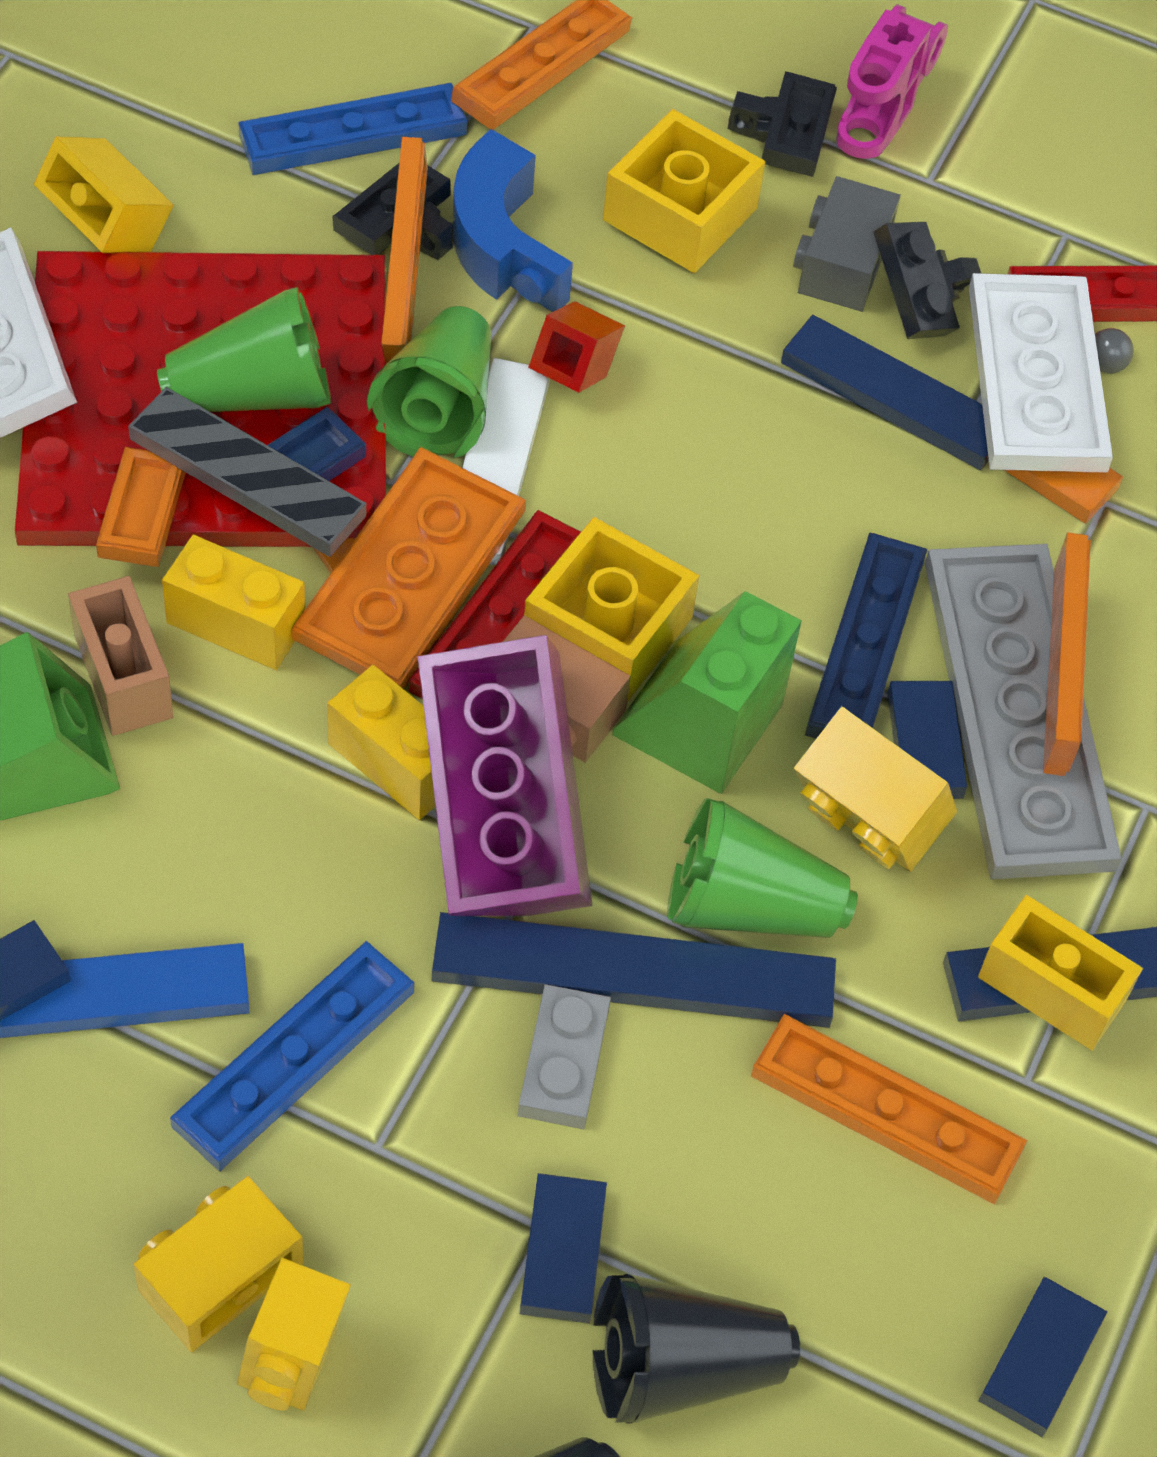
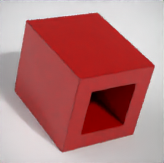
(576, 346)

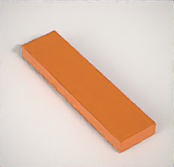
(540, 60)
(405, 247)
(1067, 655)
(889, 1108)

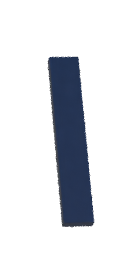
(635, 969)

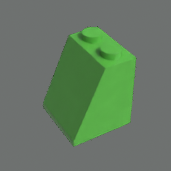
(715, 692)
(48, 733)

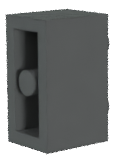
(843, 252)

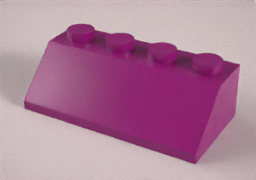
(504, 780)

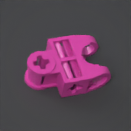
(887, 78)

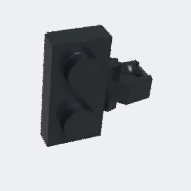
(788, 124)
(370, 215)
(923, 278)

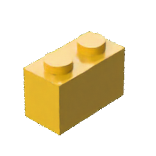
(103, 194)
(233, 601)
(384, 738)
(1059, 972)
(216, 1262)
(291, 1336)

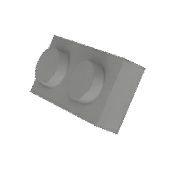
(564, 1057)

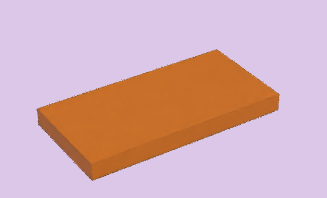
(409, 568)

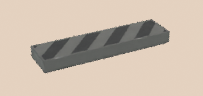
(248, 471)

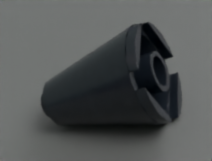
(683, 1348)

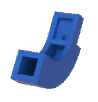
(495, 253)

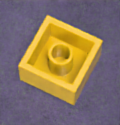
(683, 190)
(615, 600)
(875, 790)

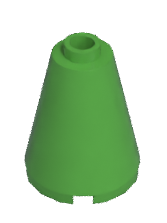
(253, 361)
(436, 386)
(755, 880)

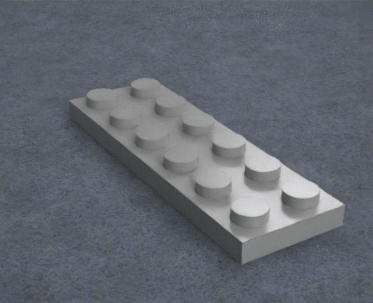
(996, 652)

